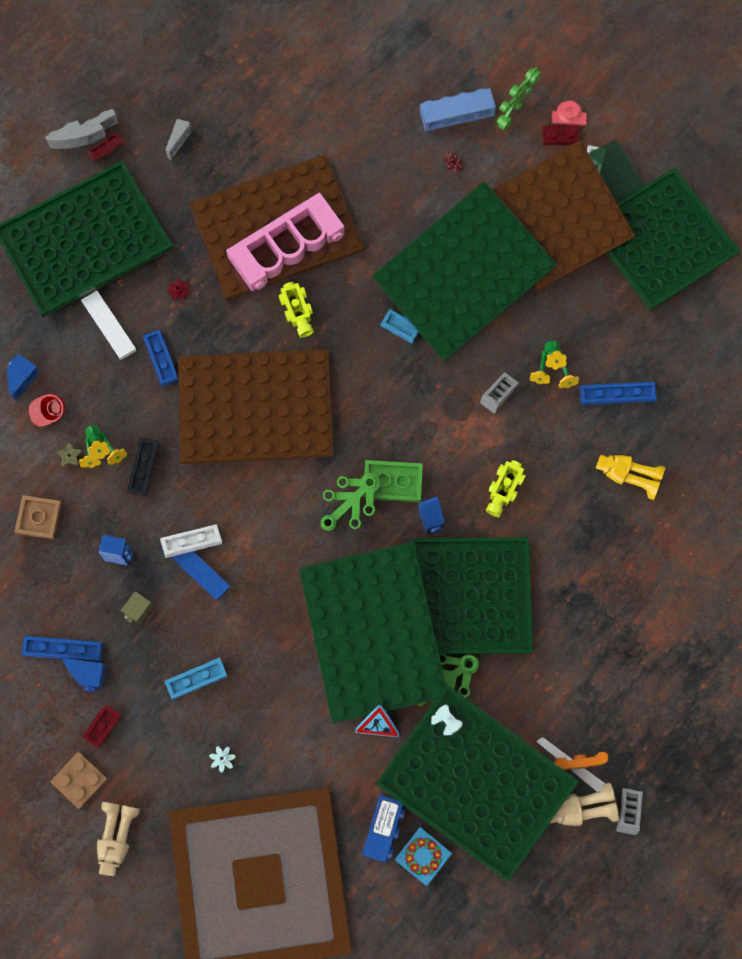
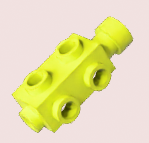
(296, 307)
(506, 485)

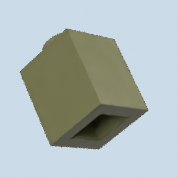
(136, 608)

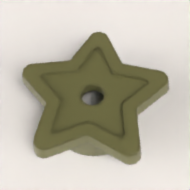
(69, 460)

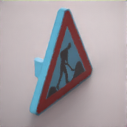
(378, 724)

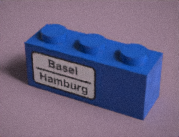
(383, 829)

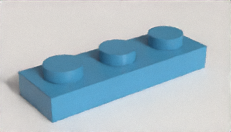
(196, 678)

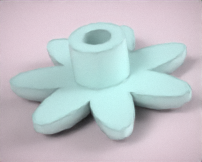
(222, 763)

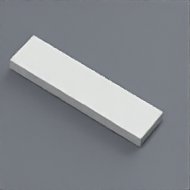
(108, 325)

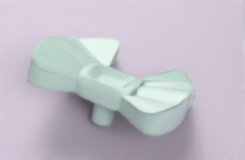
(444, 714)

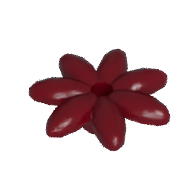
(453, 162)
(178, 290)

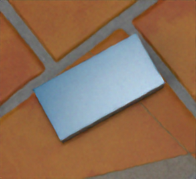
(400, 326)

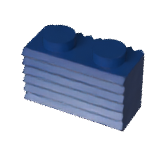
(115, 550)

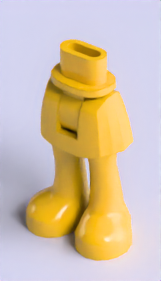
(620, 466)

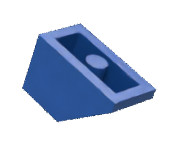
(20, 375)
(431, 515)
(87, 674)

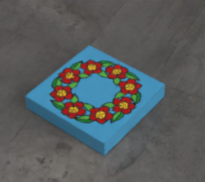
(423, 856)

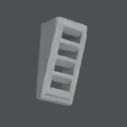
(178, 136)
(490, 400)
(624, 827)

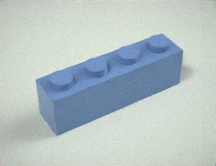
(457, 109)

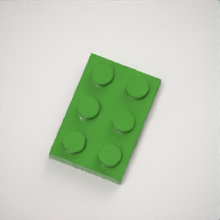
(397, 480)

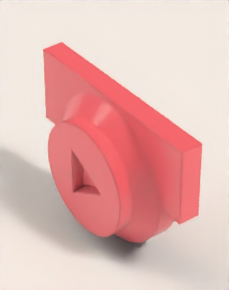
(569, 114)

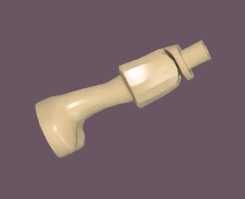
(573, 815)
(111, 851)

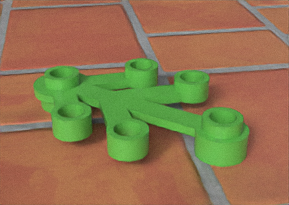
(518, 93)
(352, 500)
(450, 676)

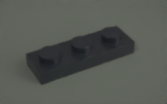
(143, 467)

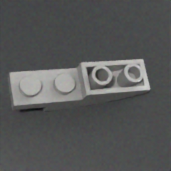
(74, 135)

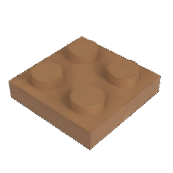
(38, 517)
(79, 780)

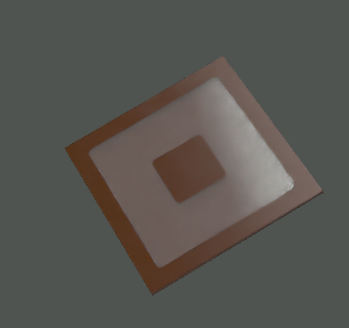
(260, 879)

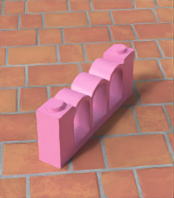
(319, 212)

